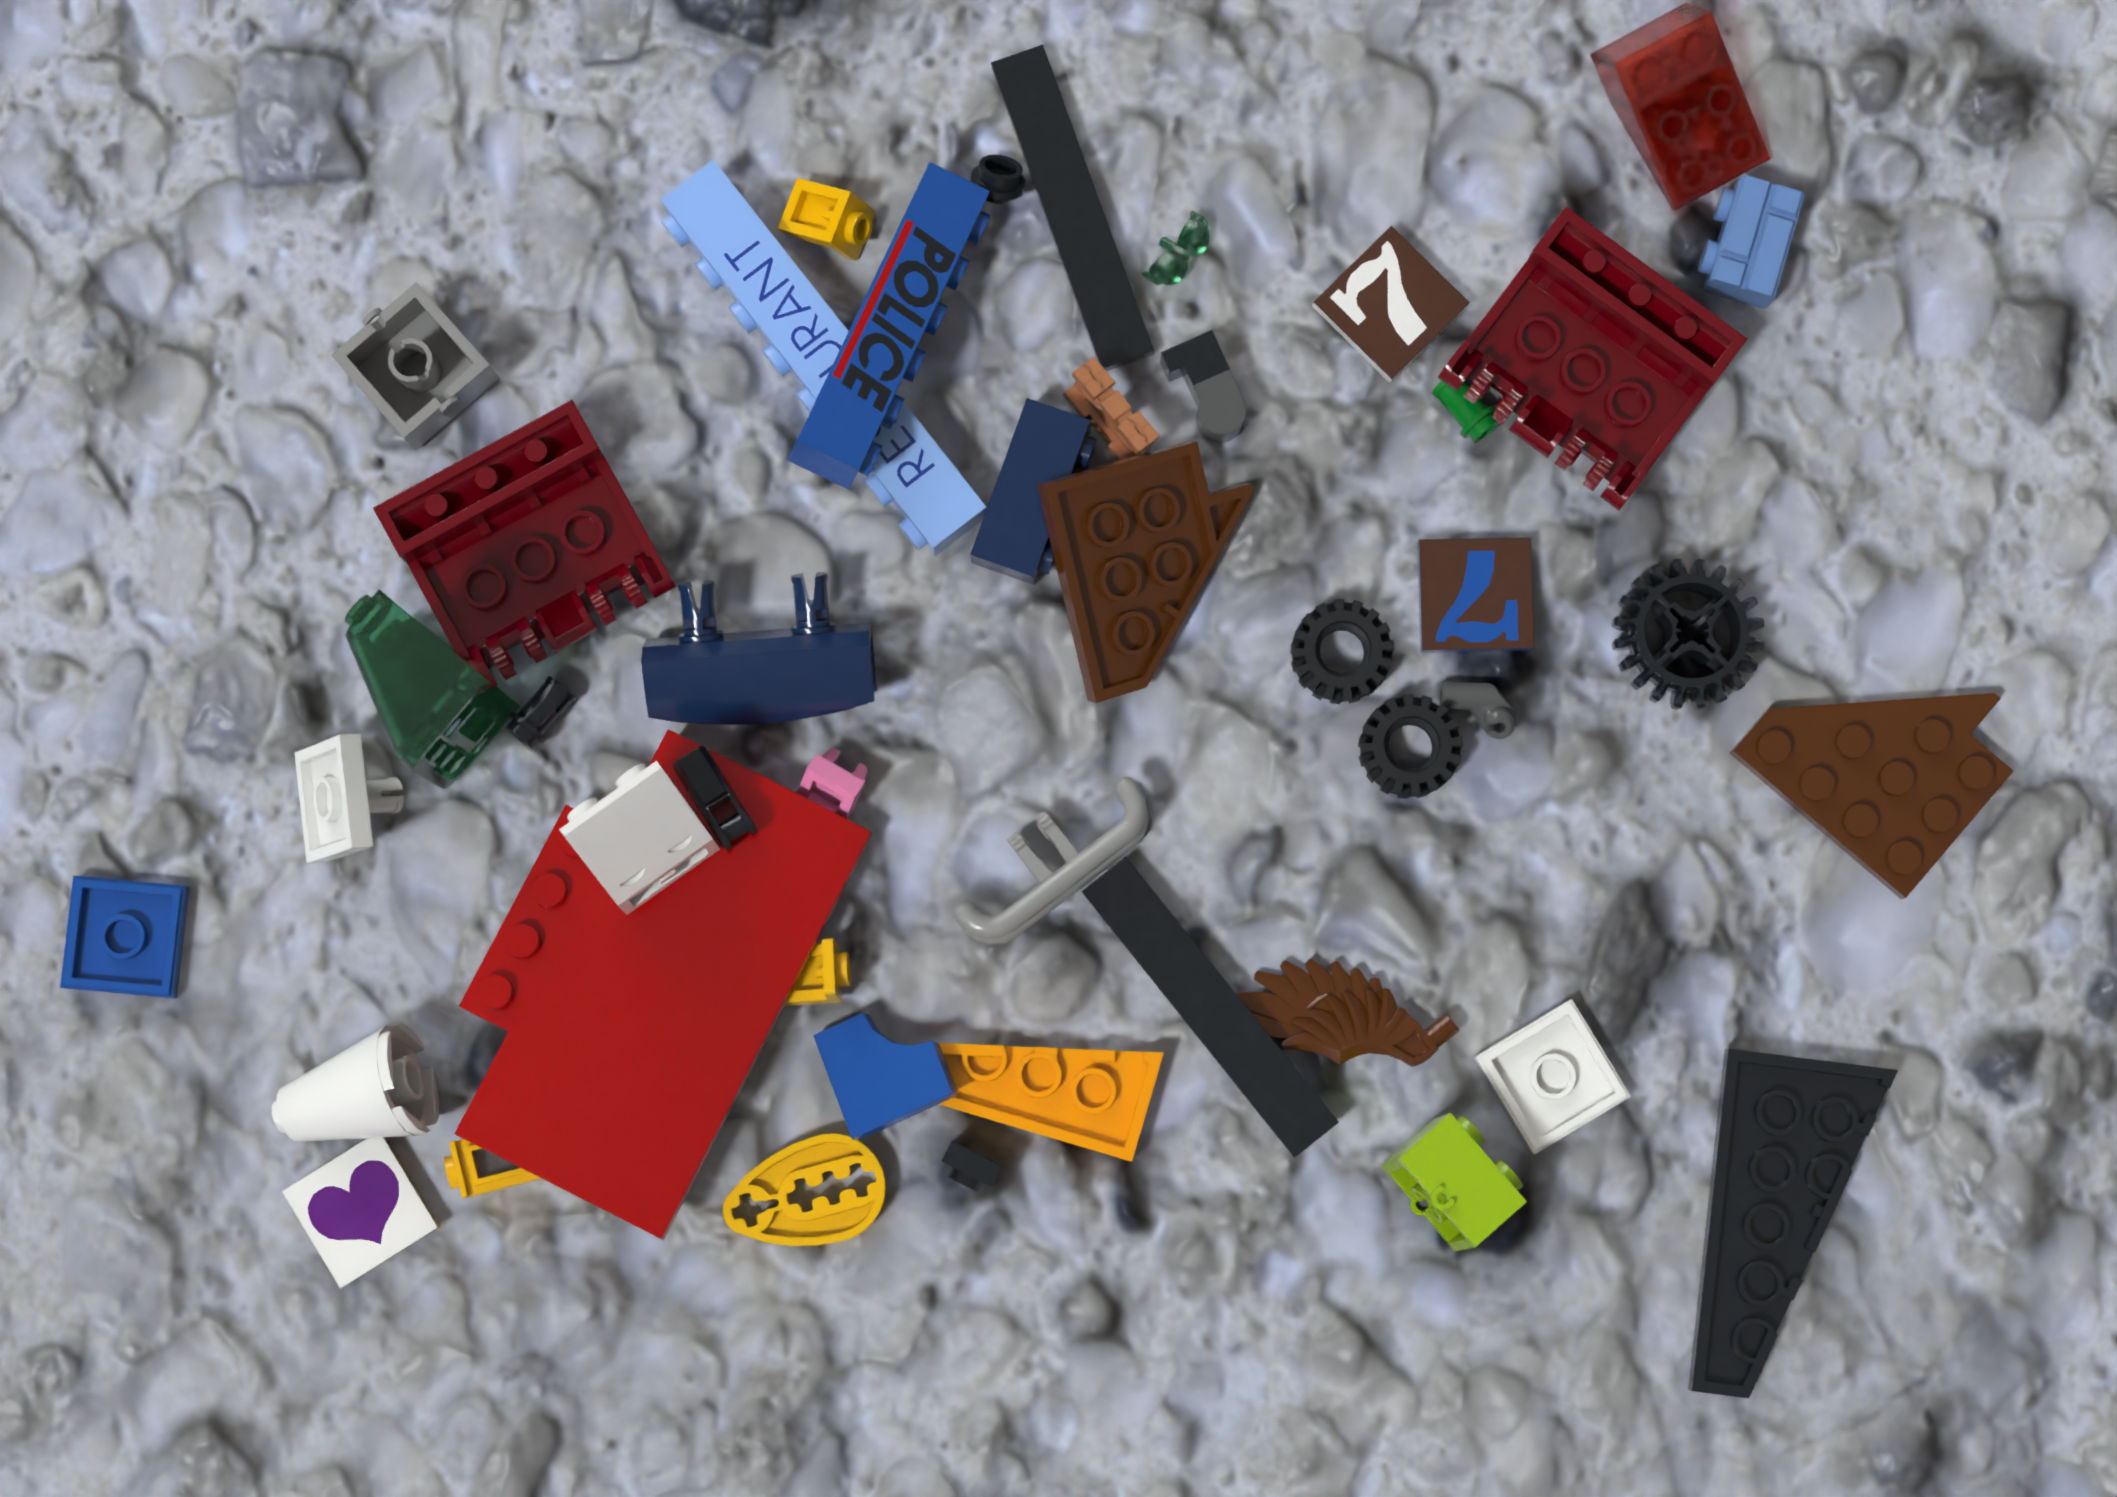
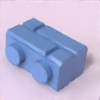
(1752, 240)

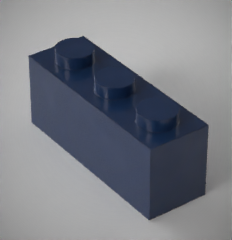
(1014, 528)

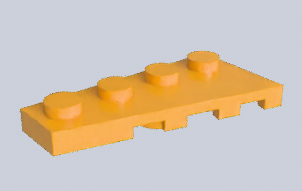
(1057, 1092)

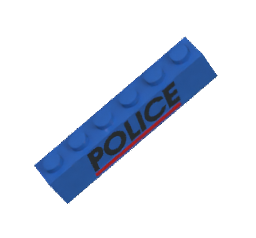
(889, 327)

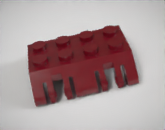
(1594, 356)
(524, 543)

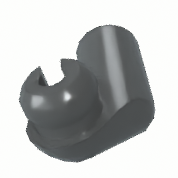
(1484, 703)

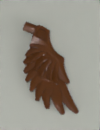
(1341, 1015)

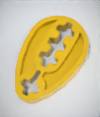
(827, 1222)

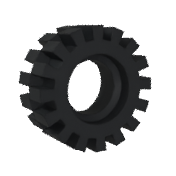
(1341, 617)
(1415, 712)

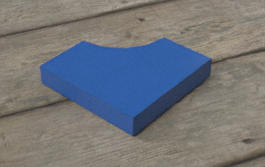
(881, 1079)

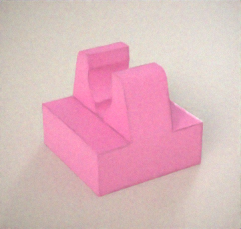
(832, 785)

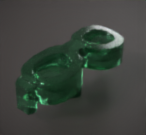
(1173, 264)

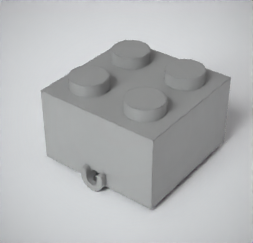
(415, 365)

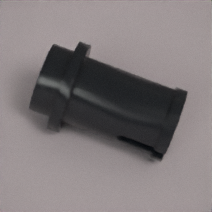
(540, 713)

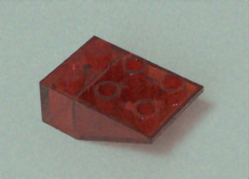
(1682, 103)

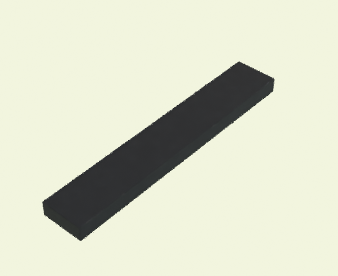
(1072, 208)
(1210, 1007)

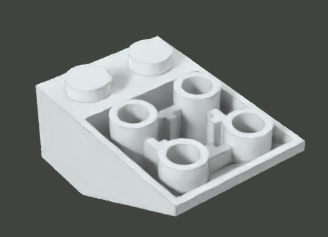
(638, 836)

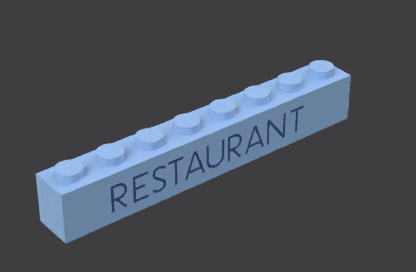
(805, 340)

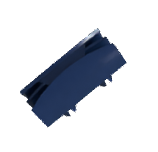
(761, 673)

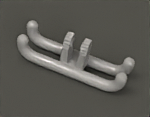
(1068, 879)

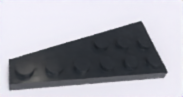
(1776, 1177)

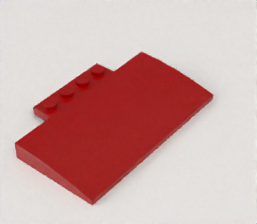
(649, 1020)

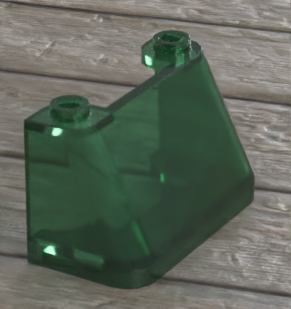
(423, 691)

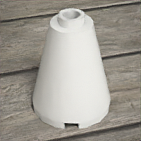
(362, 1092)

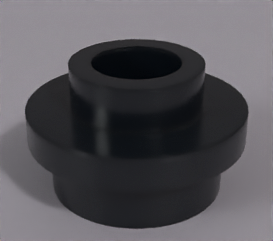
(999, 176)

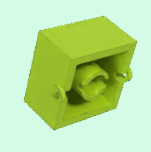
(1457, 1180)

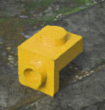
(822, 976)

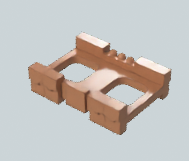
(1109, 410)

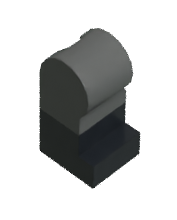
(1211, 384)

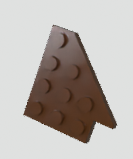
(1133, 557)
(1880, 776)

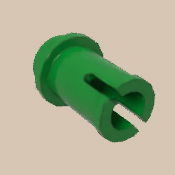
(1473, 418)

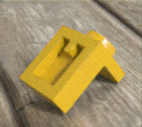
(827, 218)

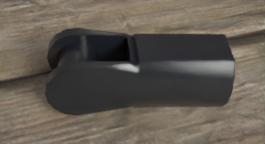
(710, 791)

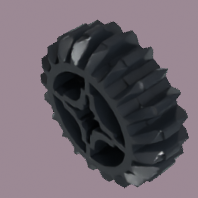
(1706, 652)

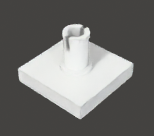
(339, 798)

